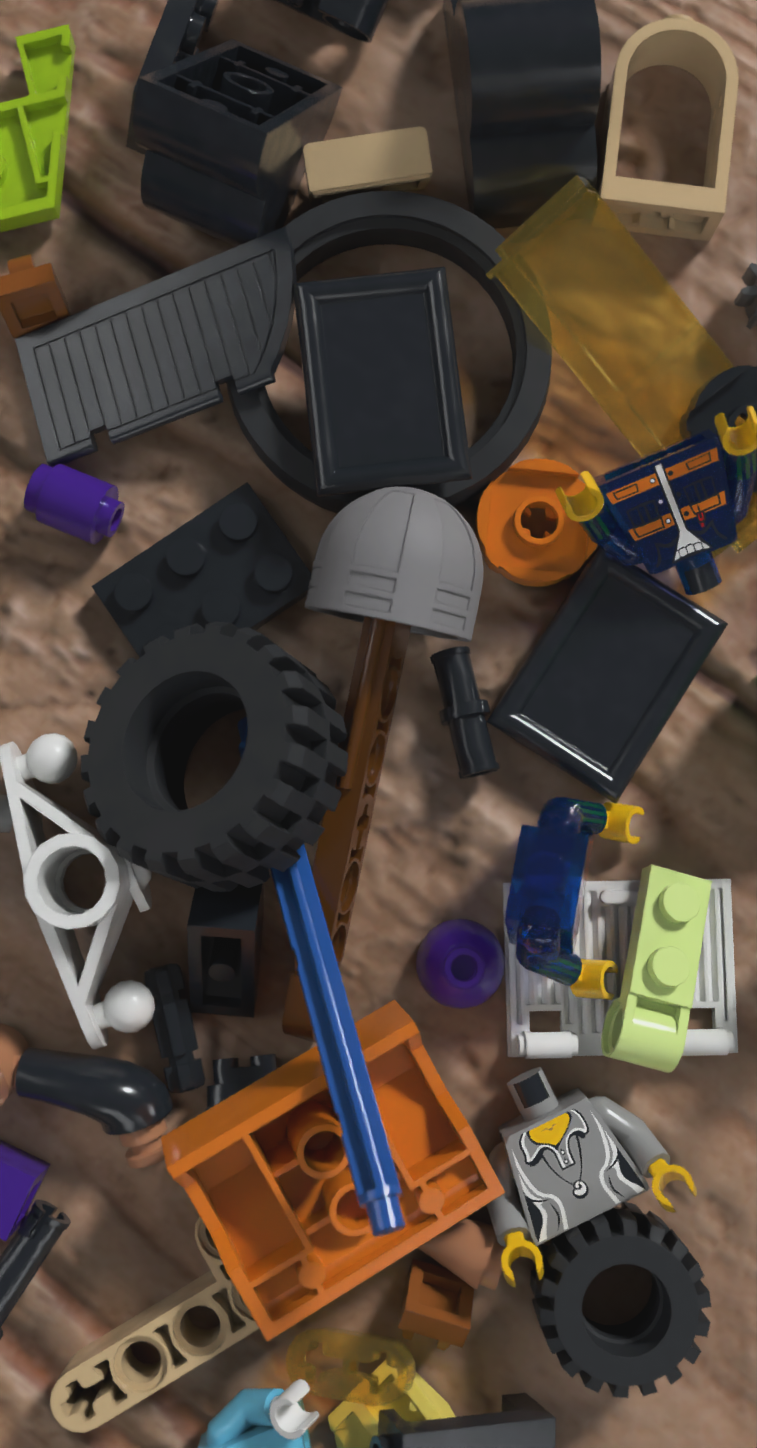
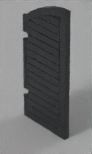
(161, 348)

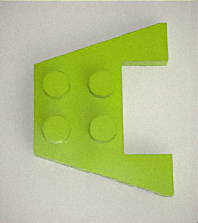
(37, 131)

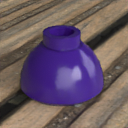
(460, 963)

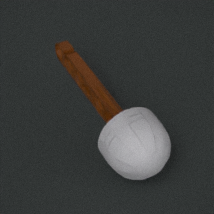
(400, 569)

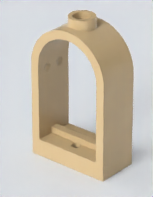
(659, 205)

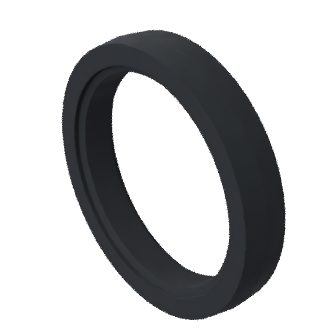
(467, 242)

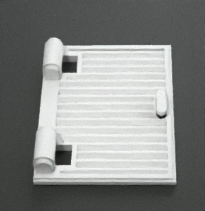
(606, 935)

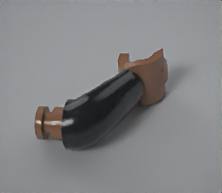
(108, 1090)

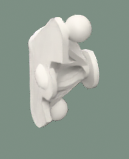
(128, 1003)

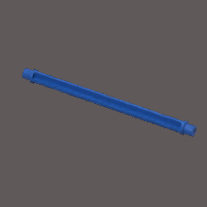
(338, 1042)

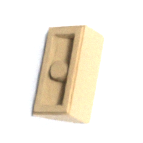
(367, 163)

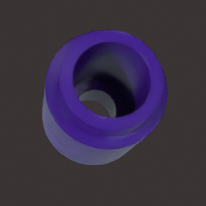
(74, 502)

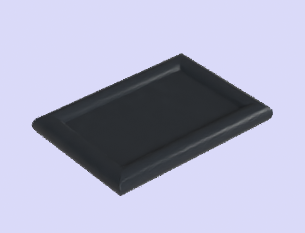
(381, 381)
(607, 673)

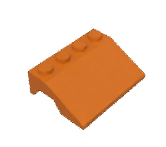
(279, 1185)

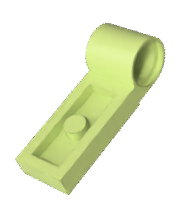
(660, 971)

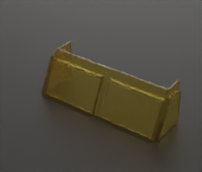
(613, 320)

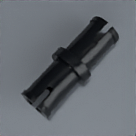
(464, 712)

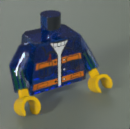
(673, 503)
(551, 886)

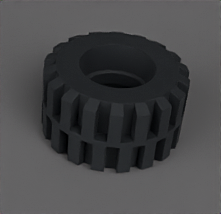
(648, 1343)

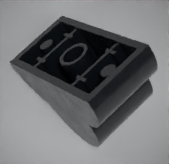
(523, 100)
(228, 138)

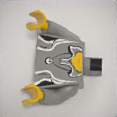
(569, 1164)

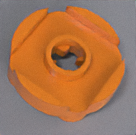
(509, 546)

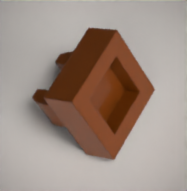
(31, 296)
(436, 1305)

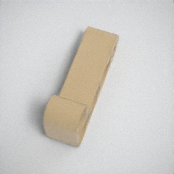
(169, 1330)

